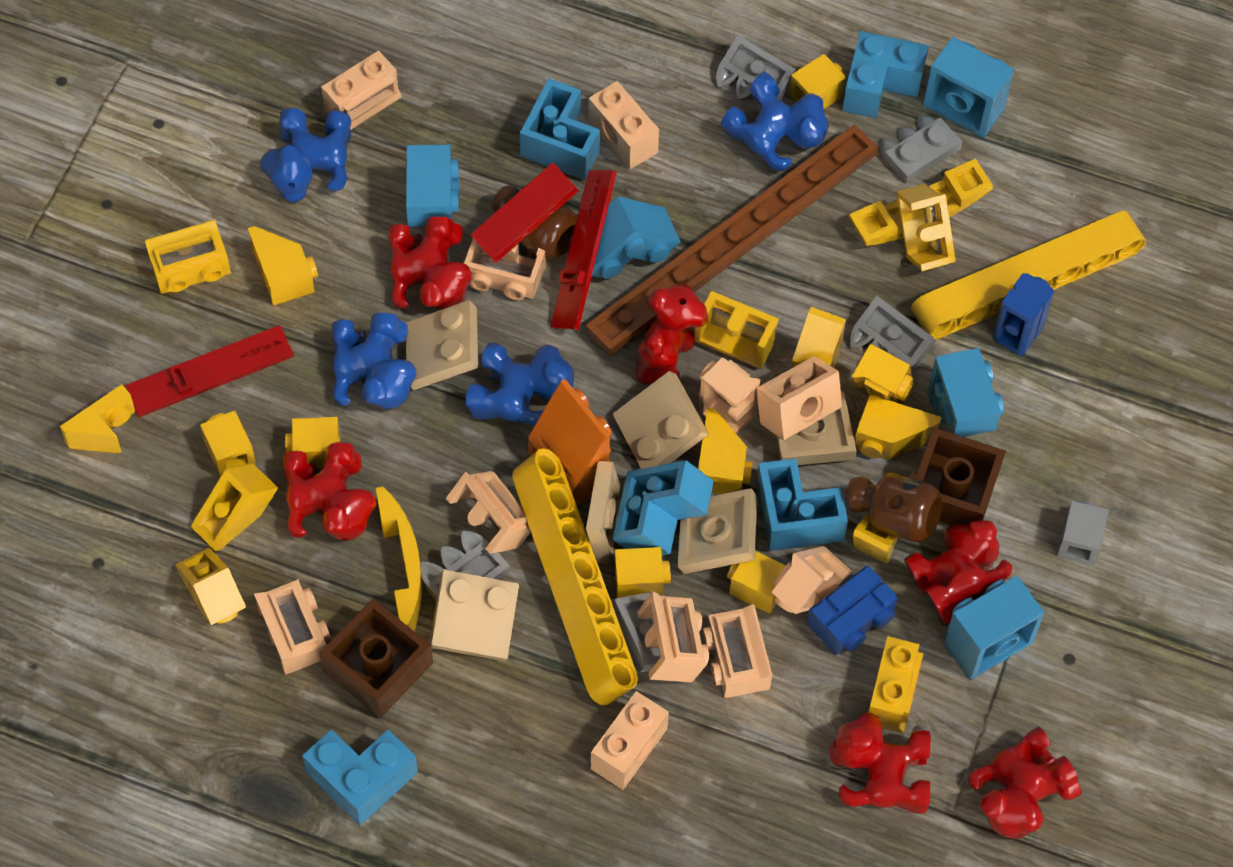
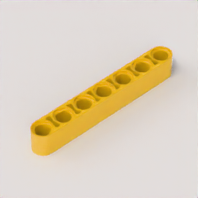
(1055, 261)
(574, 577)

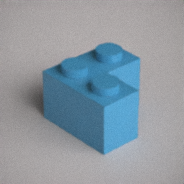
(882, 65)
(556, 135)
(431, 183)
(631, 232)
(964, 393)
(656, 500)
(796, 516)
(360, 781)

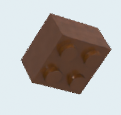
(963, 473)
(376, 658)

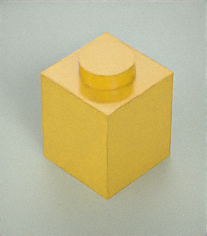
(819, 78)
(313, 438)
(227, 441)
(640, 571)
(754, 581)

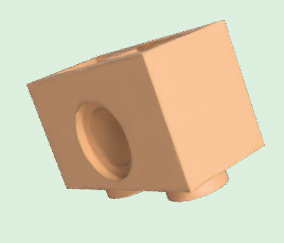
(623, 125)
(799, 397)
(629, 740)

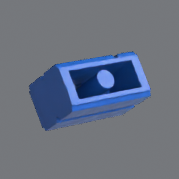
(1023, 313)
(852, 611)

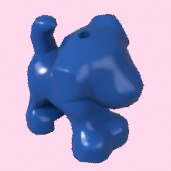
(802, 122)
(293, 164)
(371, 358)
(517, 384)

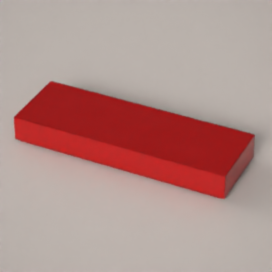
(524, 212)

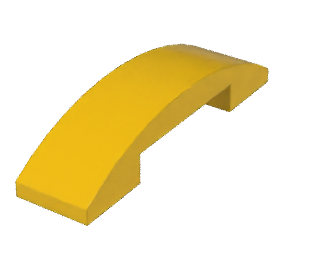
(962, 188)
(393, 524)

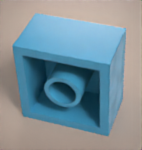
(968, 87)
(993, 626)

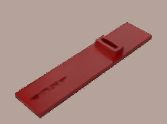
(583, 250)
(209, 371)

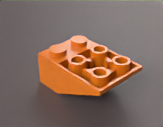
(574, 436)

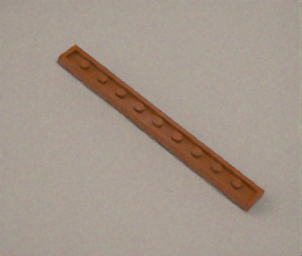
(735, 236)

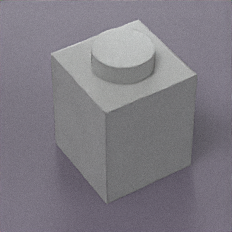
(1083, 532)

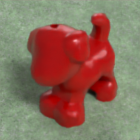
(427, 261)
(671, 333)
(344, 510)
(961, 567)
(862, 746)
(1029, 776)

